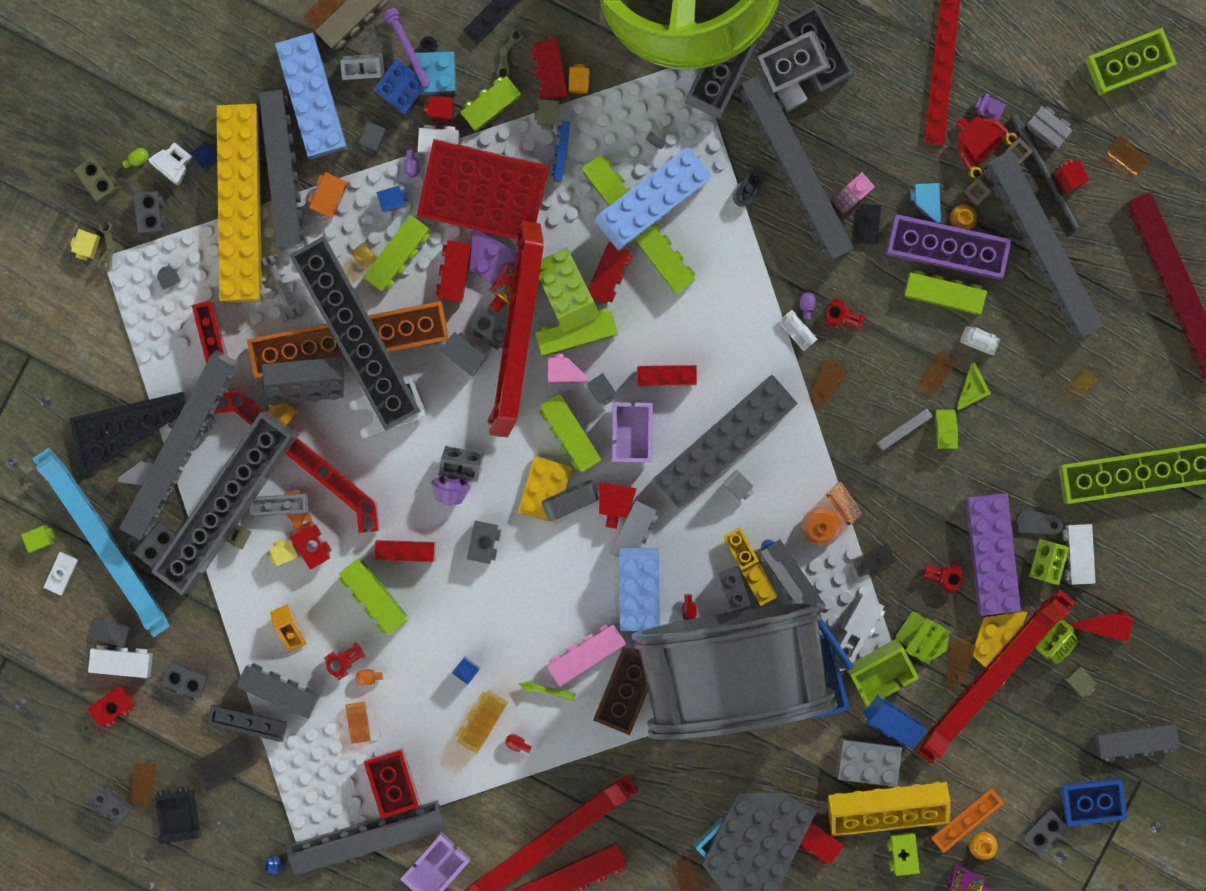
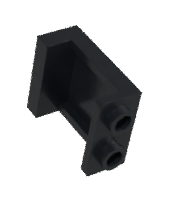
(177, 815)

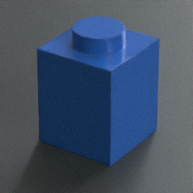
(392, 199)
(466, 670)

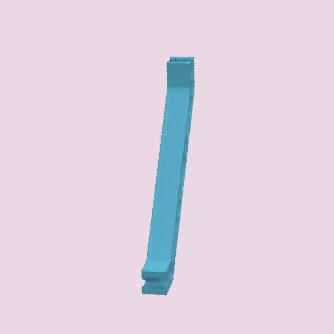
(102, 541)

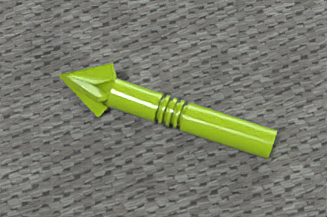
(530, 686)

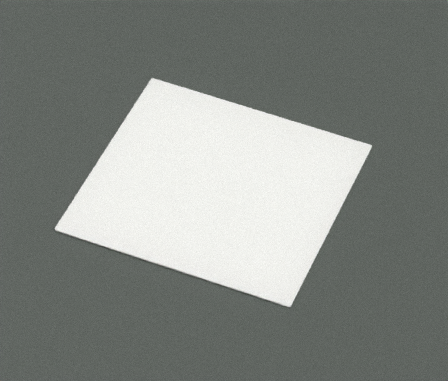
(547, 577)

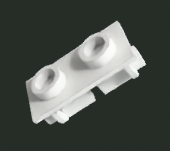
(797, 330)

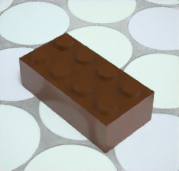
(623, 693)

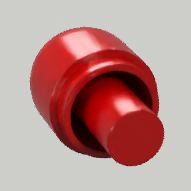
(688, 608)
(517, 743)

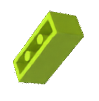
(490, 103)

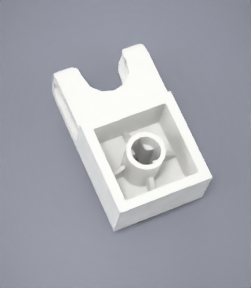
(376, 427)
(859, 624)

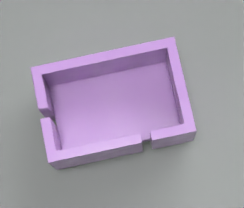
(632, 432)
(436, 866)

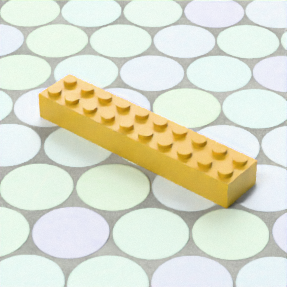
(239, 203)

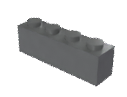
(278, 691)
(1137, 741)

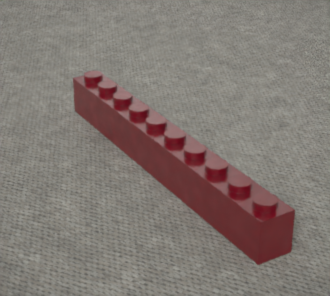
(1171, 274)

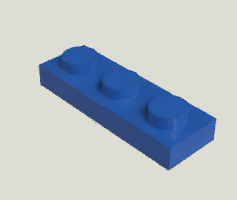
(560, 151)

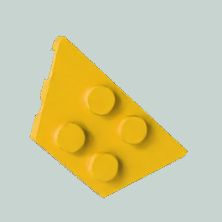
(995, 633)

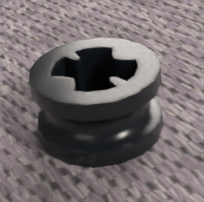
(430, 39)

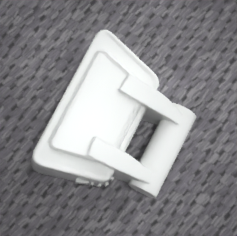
(169, 166)
(980, 340)

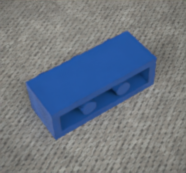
(894, 722)

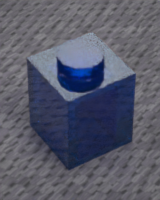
(205, 156)

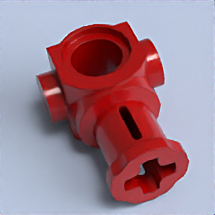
(844, 315)
(942, 577)
(345, 661)

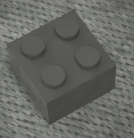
(464, 354)

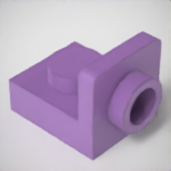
(989, 107)

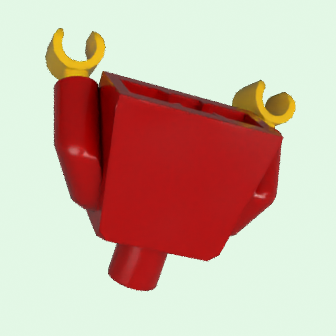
(979, 140)

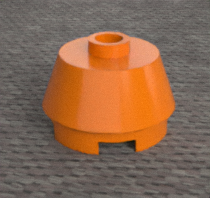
(821, 527)

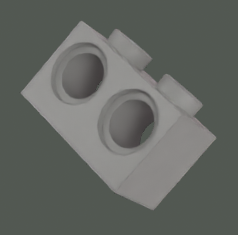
(362, 66)

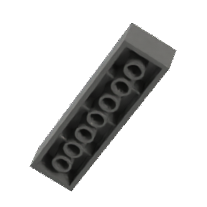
(725, 441)

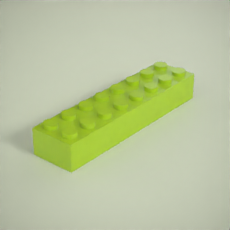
(1133, 473)

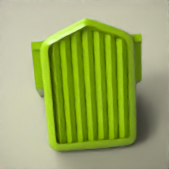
(923, 637)
(1057, 642)

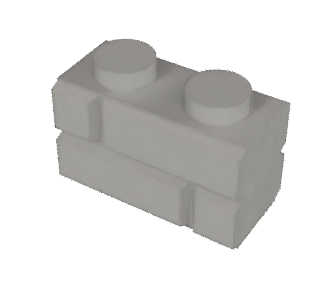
(1049, 127)

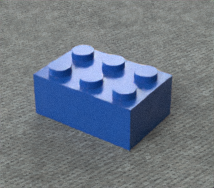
(1093, 801)

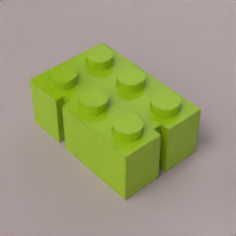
(877, 670)

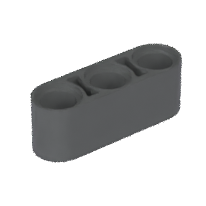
(570, 500)

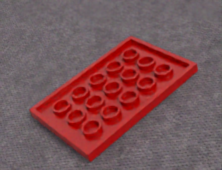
(481, 189)

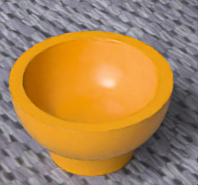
(963, 217)
(983, 846)

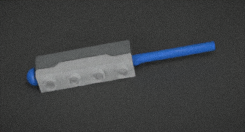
(797, 587)

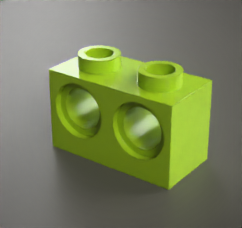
(1049, 561)

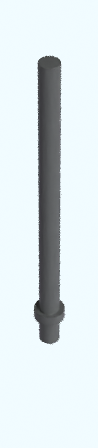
(1020, 127)

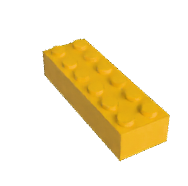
(889, 809)

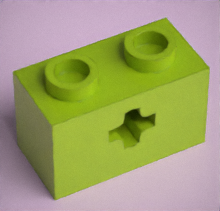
(909, 863)

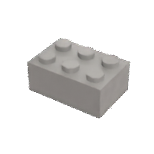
(794, 62)
(869, 762)

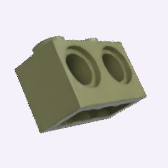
(93, 182)

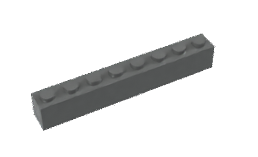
(281, 169)
(365, 838)

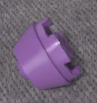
(449, 489)

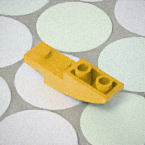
(750, 567)

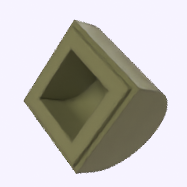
(239, 536)

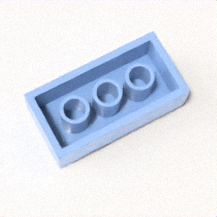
(639, 588)

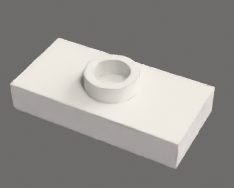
(61, 573)

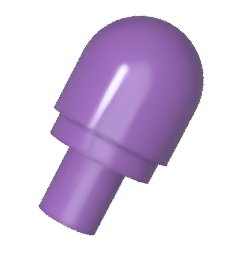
(411, 164)
(807, 305)

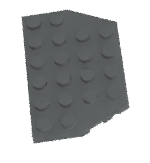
(757, 841)

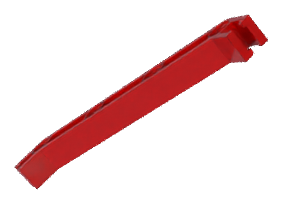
(518, 329)
(311, 462)
(994, 675)
(556, 836)

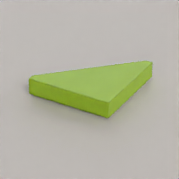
(973, 388)

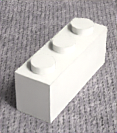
(1080, 554)
(120, 661)

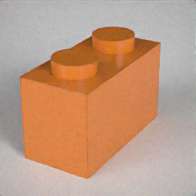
(328, 195)

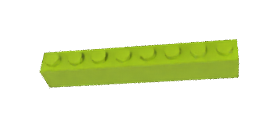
(651, 242)

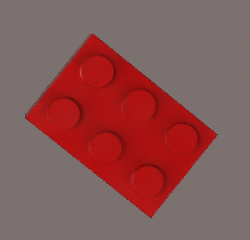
(392, 783)

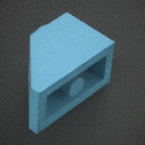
(927, 200)

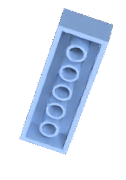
(311, 96)
(653, 198)

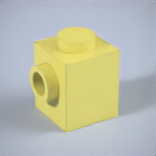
(84, 244)
(283, 552)

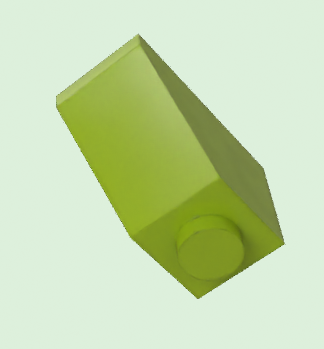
(946, 429)

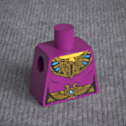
(965, 880)

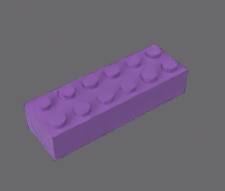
(948, 247)
(992, 554)

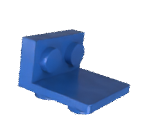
(400, 87)

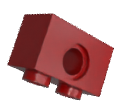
(440, 109)
(311, 556)
(100, 710)

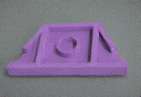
(489, 256)

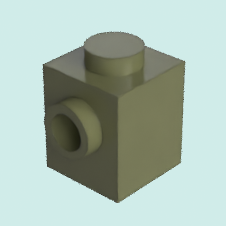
(547, 114)
(1080, 681)

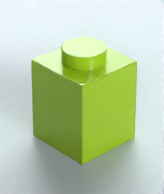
(38, 538)

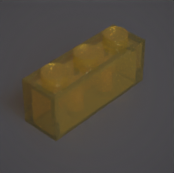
(481, 721)

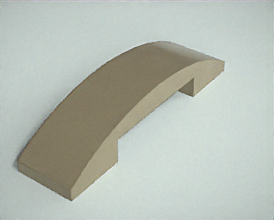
(982, 186)

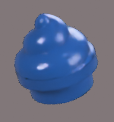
(274, 865)

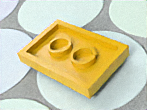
(543, 481)

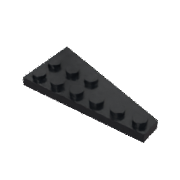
(111, 431)

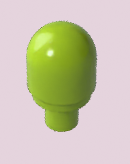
(136, 158)

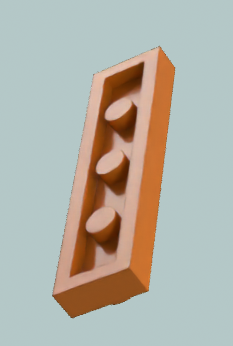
(967, 820)

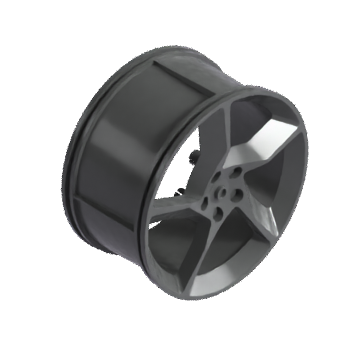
(734, 671)

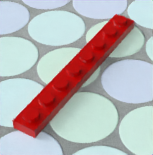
(942, 72)

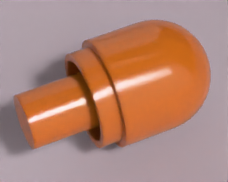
(368, 677)

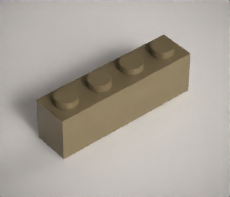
(347, 21)

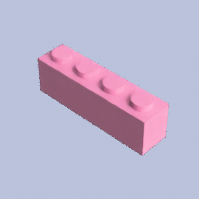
(586, 654)

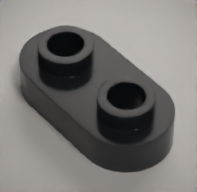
(746, 189)

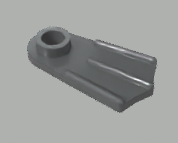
(1037, 523)

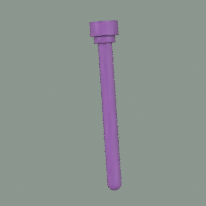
(393, 18)

